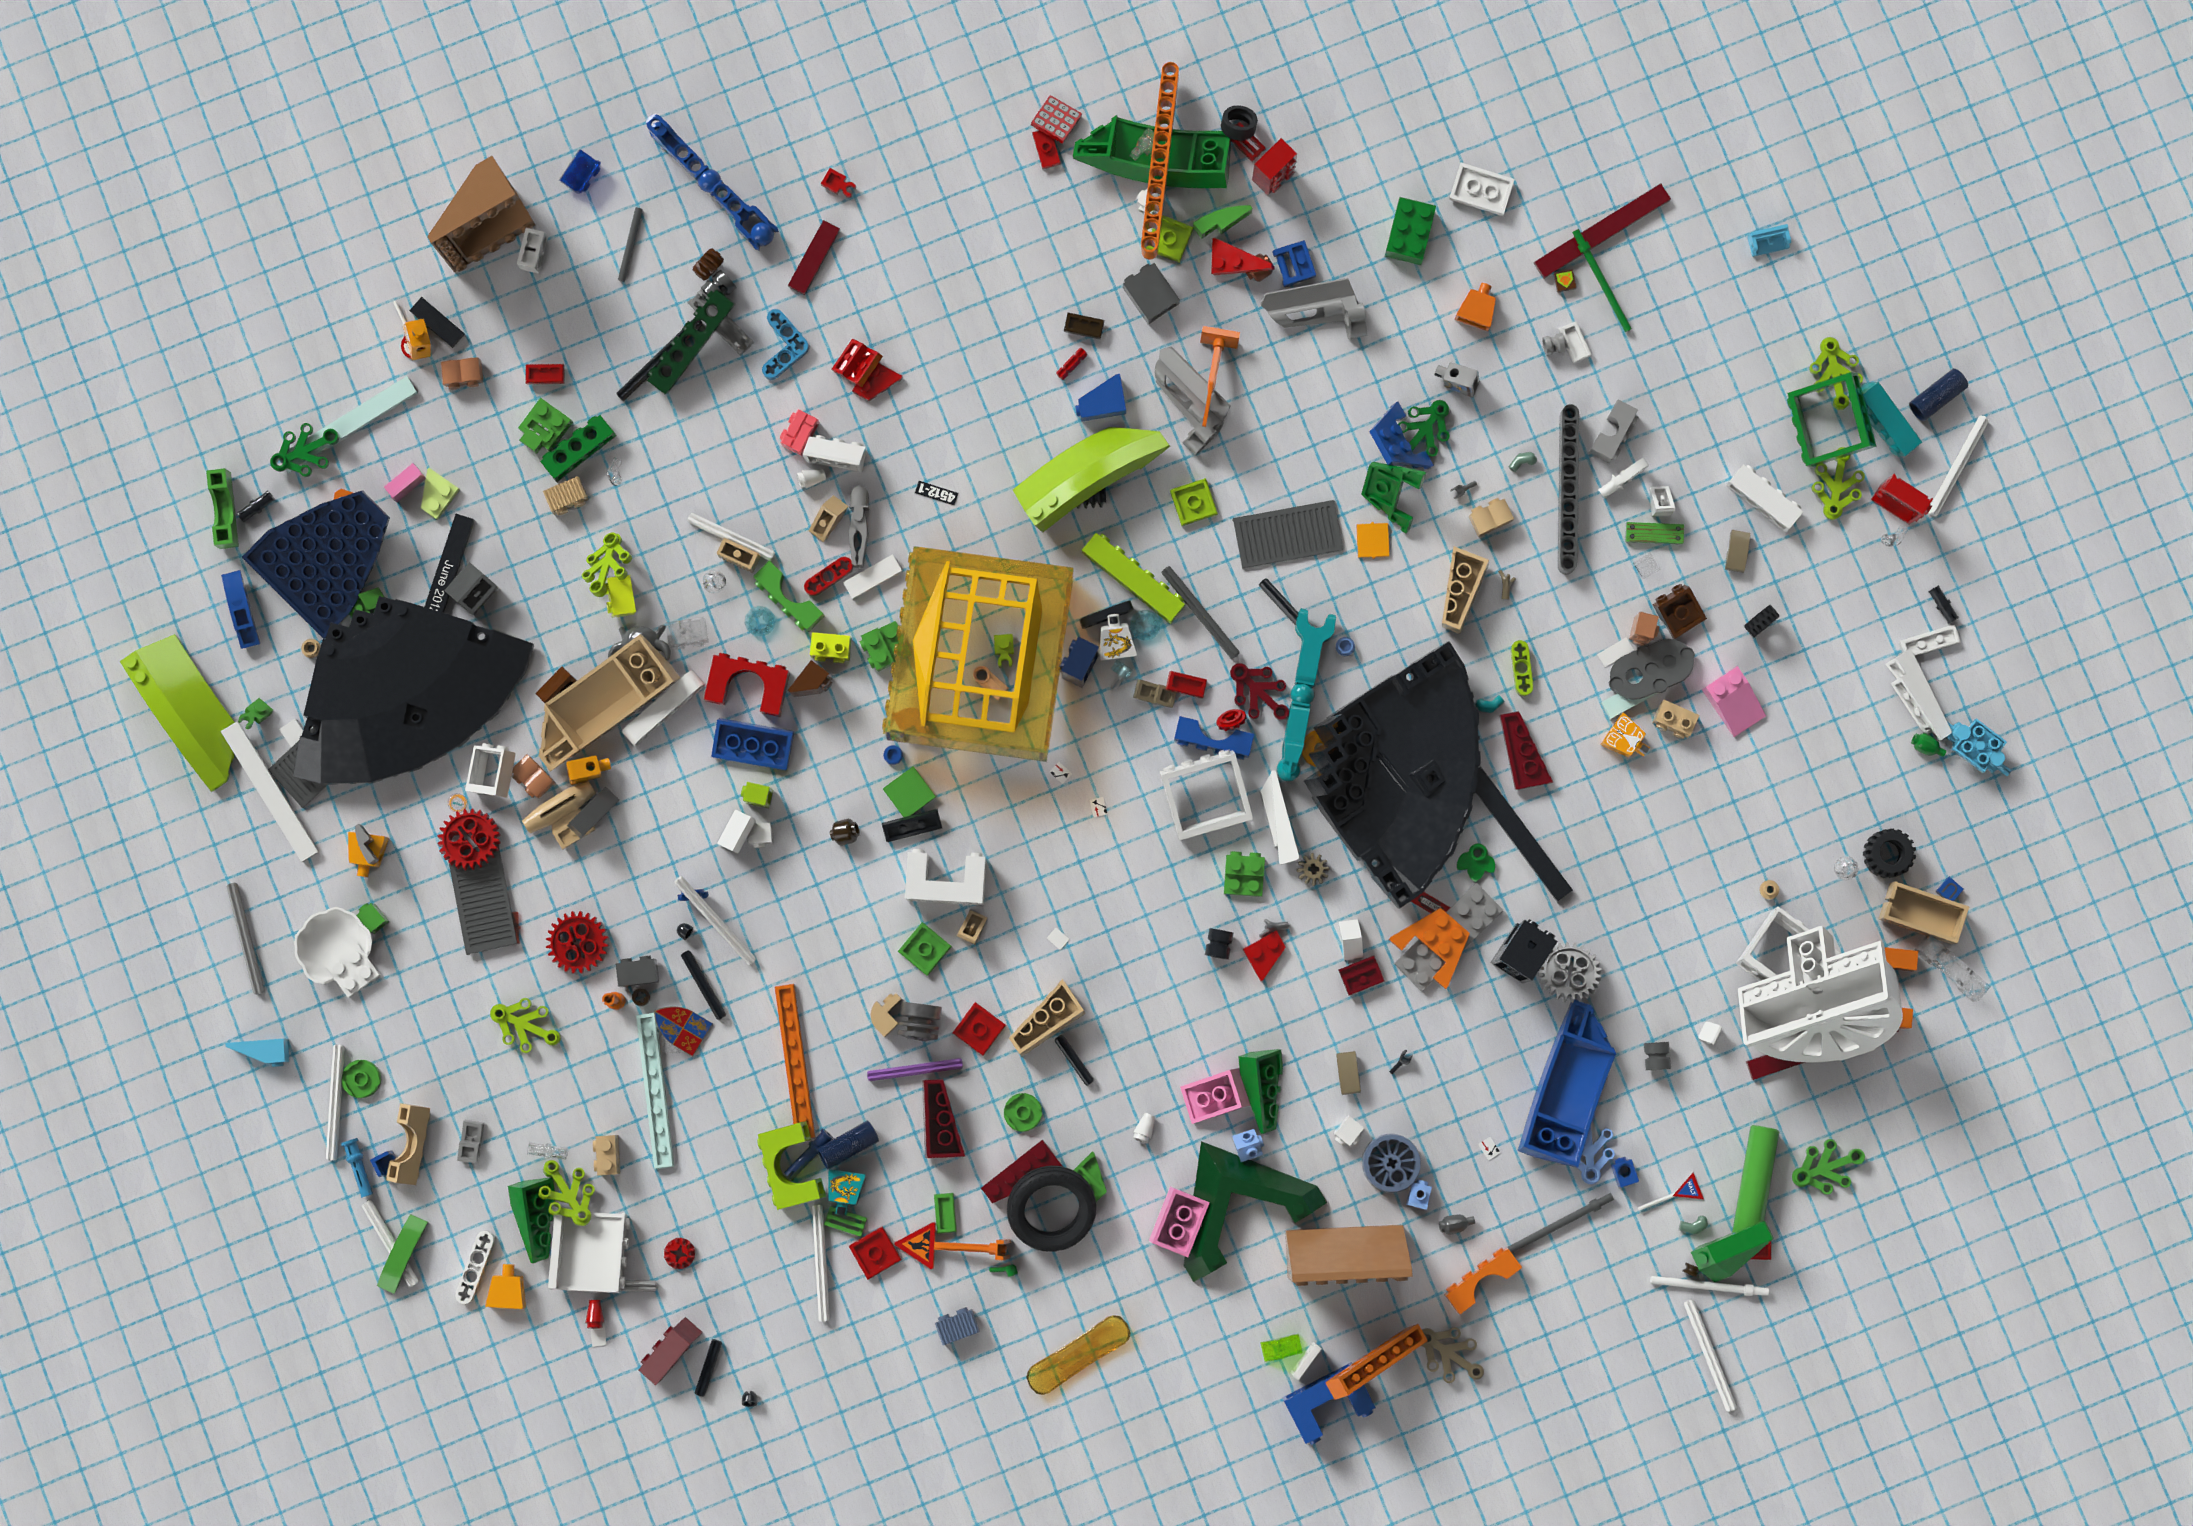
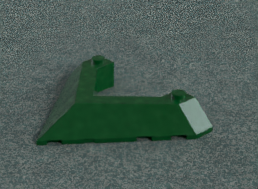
(1223, 1173)

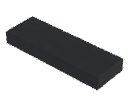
(437, 322)
(911, 825)

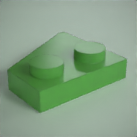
(1090, 1171)

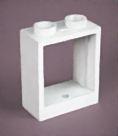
(478, 768)

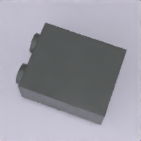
(1150, 293)

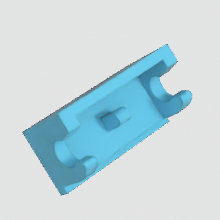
(1769, 240)

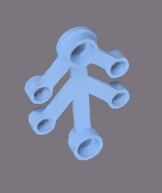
(1589, 1152)

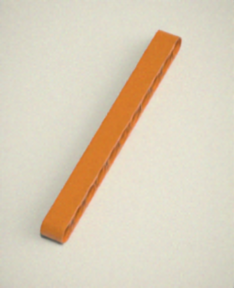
(1160, 168)

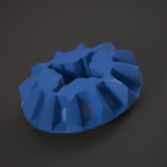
(682, 897)

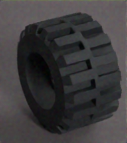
(1904, 847)

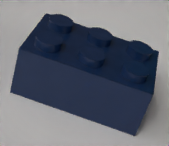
(1079, 662)

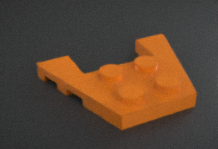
(1440, 935)

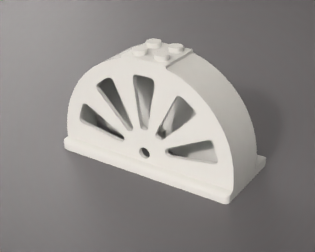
(1824, 1004)

